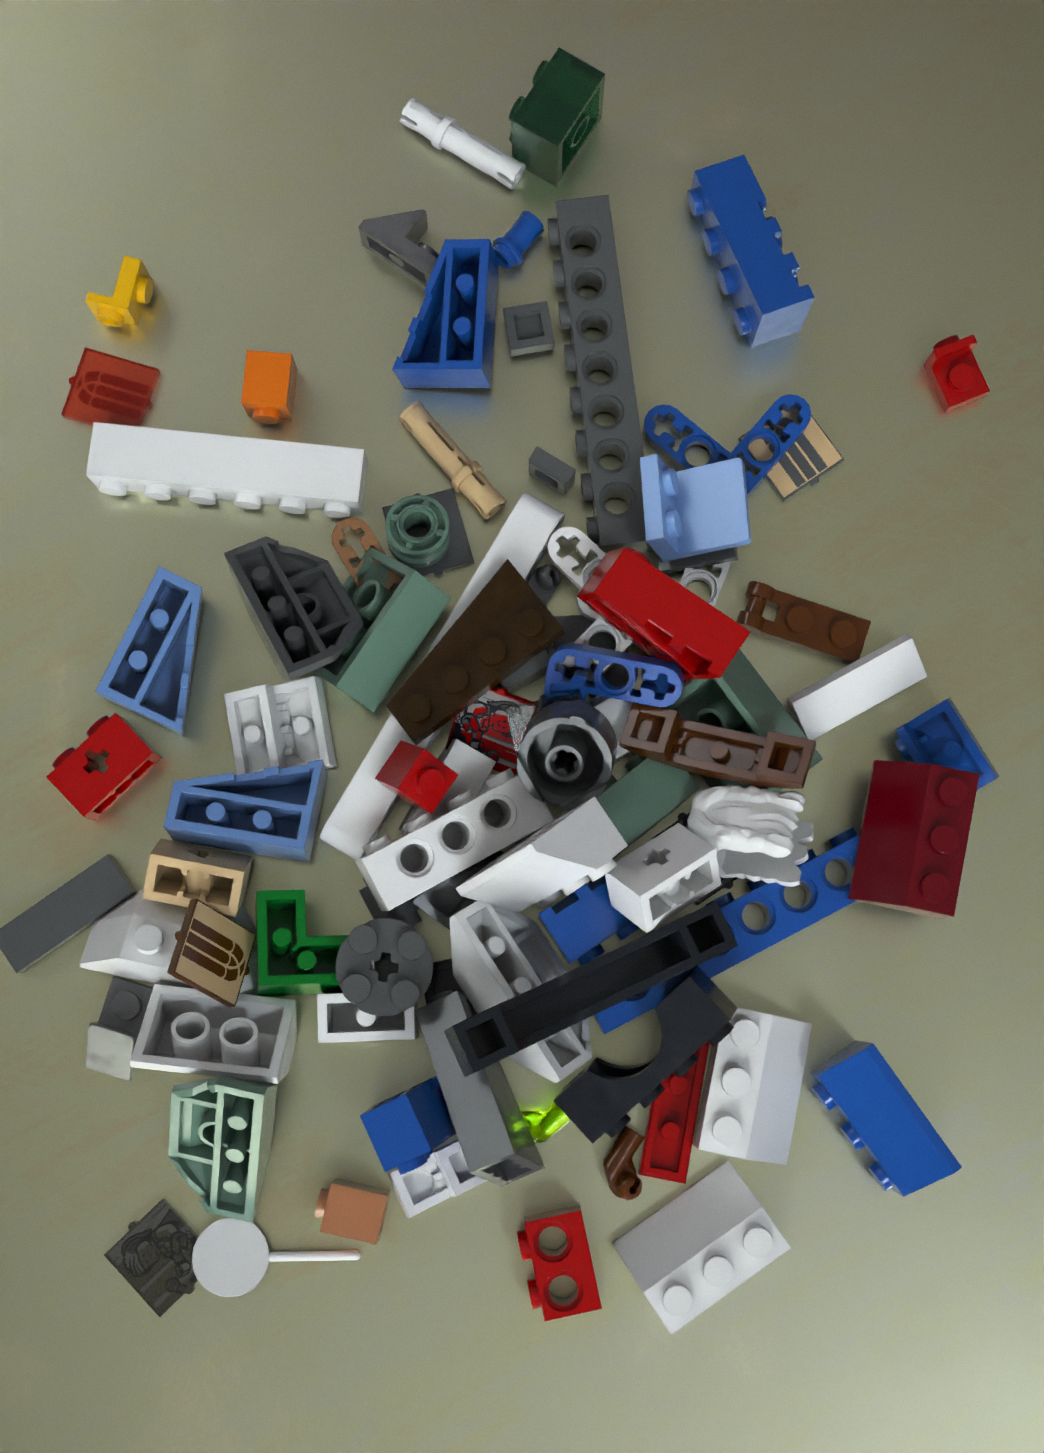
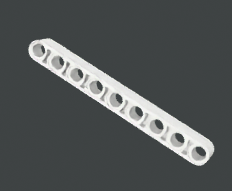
(366, 801)

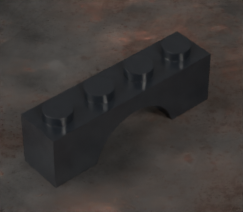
(606, 1092)

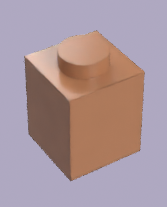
(352, 1210)

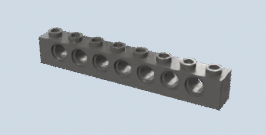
(590, 223)

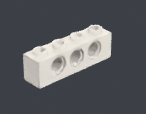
(395, 885)

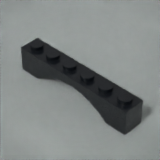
(589, 989)

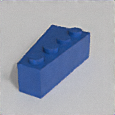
(748, 252)

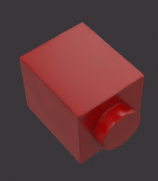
(416, 776)

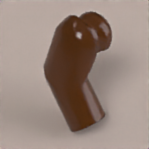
(620, 1167)

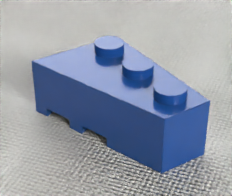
(456, 323)
(409, 1126)

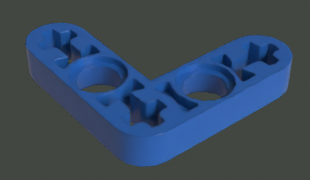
(718, 453)
(560, 684)

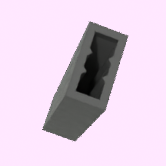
(481, 1104)

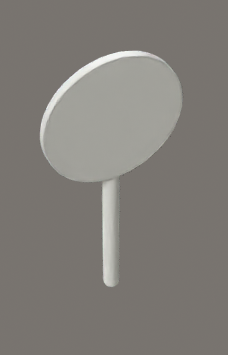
(235, 1256)

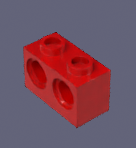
(570, 1260)

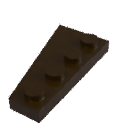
(480, 650)

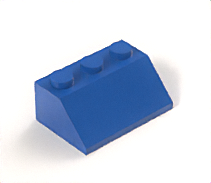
(883, 1119)

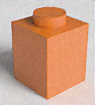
(269, 386)

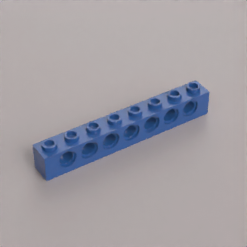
(780, 923)

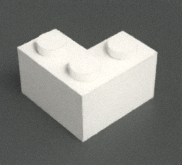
(344, 1022)

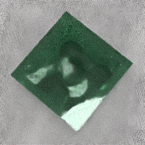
(556, 115)

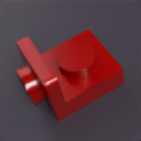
(956, 372)

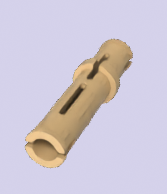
(464, 473)

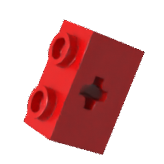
(127, 761)

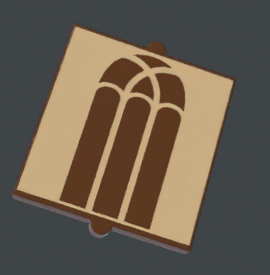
(212, 953)

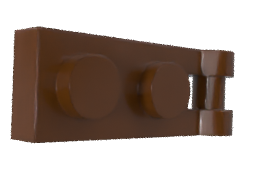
(804, 624)

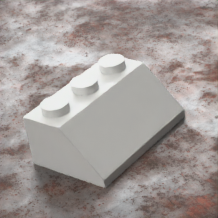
(549, 861)
(203, 1037)
(753, 1088)
(700, 1246)

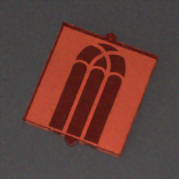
(110, 390)

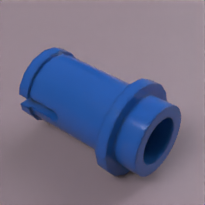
(517, 240)

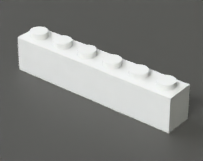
(227, 469)

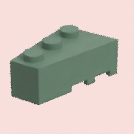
(644, 796)

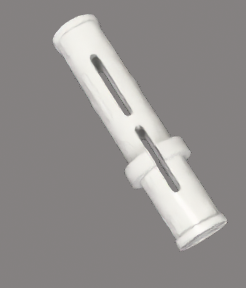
(447, 134)

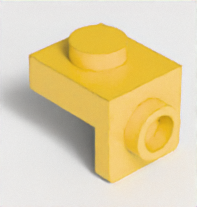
(131, 291)

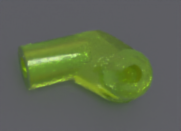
(545, 1123)

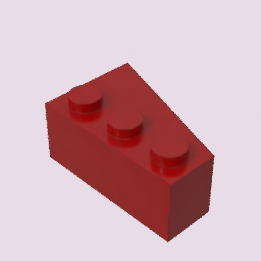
(662, 615)

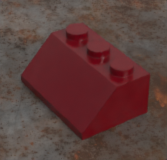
(913, 837)

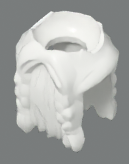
(753, 832)

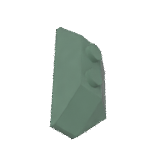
(223, 1141)

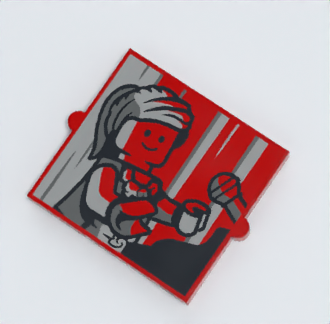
(487, 728)

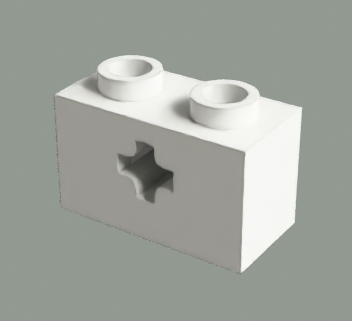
(663, 877)

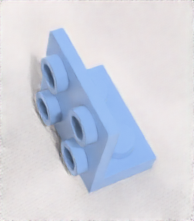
(694, 507)

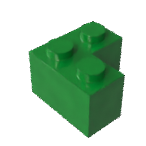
(285, 956)

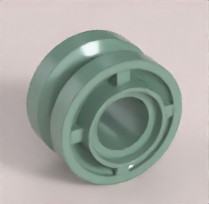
(412, 512)

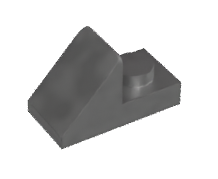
(395, 241)
(116, 1032)

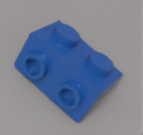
(944, 740)

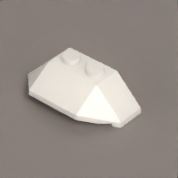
(140, 939)
(502, 956)

